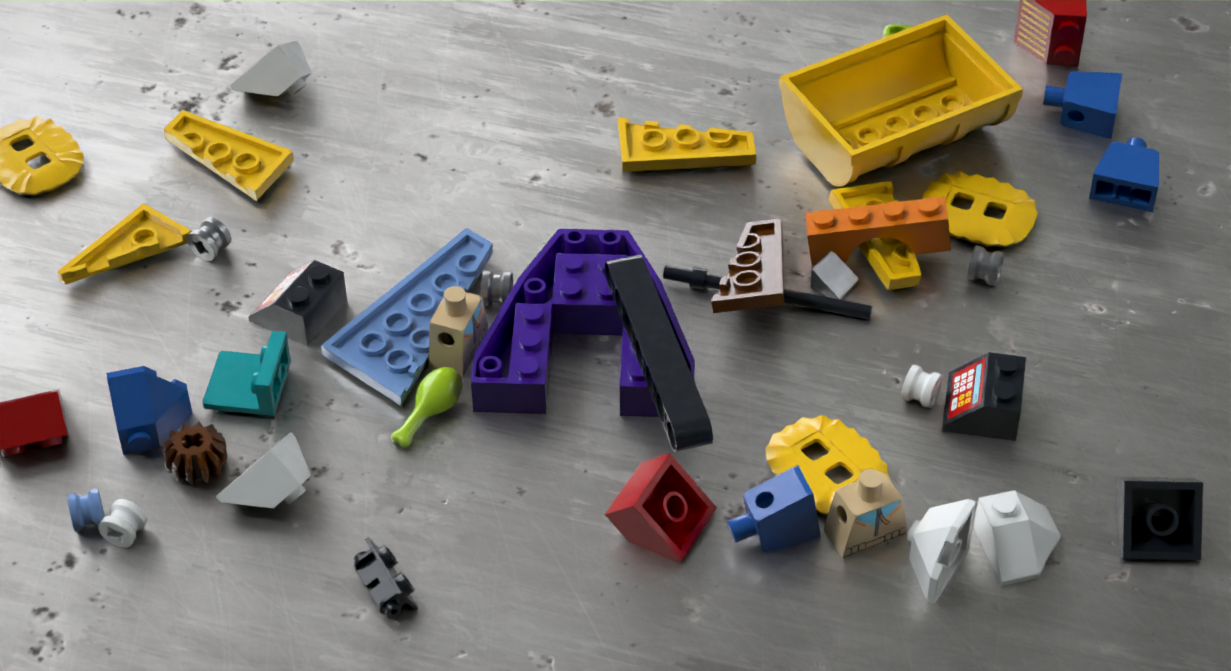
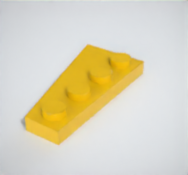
(670, 148)
(232, 154)
(889, 257)

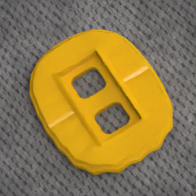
(49, 141)
(985, 192)
(844, 449)

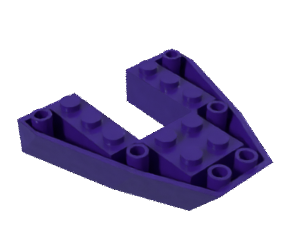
(561, 294)

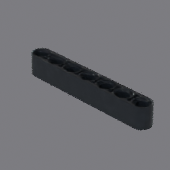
(658, 353)

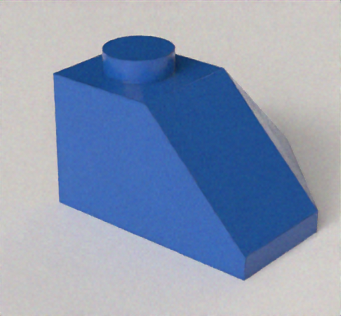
(146, 407)

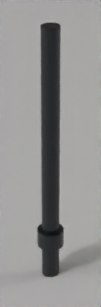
(700, 278)

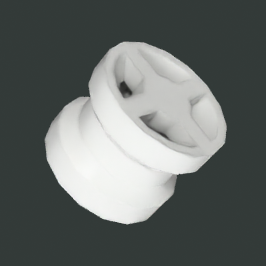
(921, 386)
(122, 523)

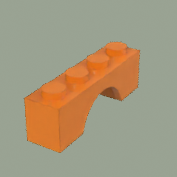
(918, 223)

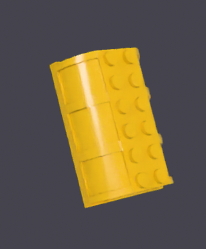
(895, 99)

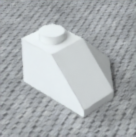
(277, 72)
(271, 478)
(1015, 535)
(940, 545)

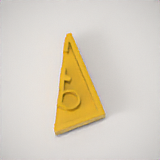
(132, 239)

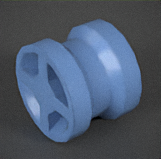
(85, 509)

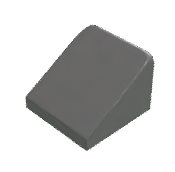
(833, 277)

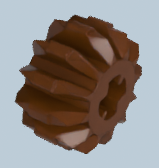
(195, 452)

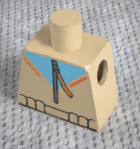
(459, 320)
(865, 514)

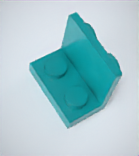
(249, 380)

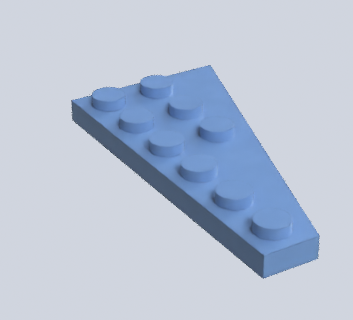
(391, 337)

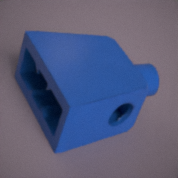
(1087, 101)
(1127, 175)
(778, 513)

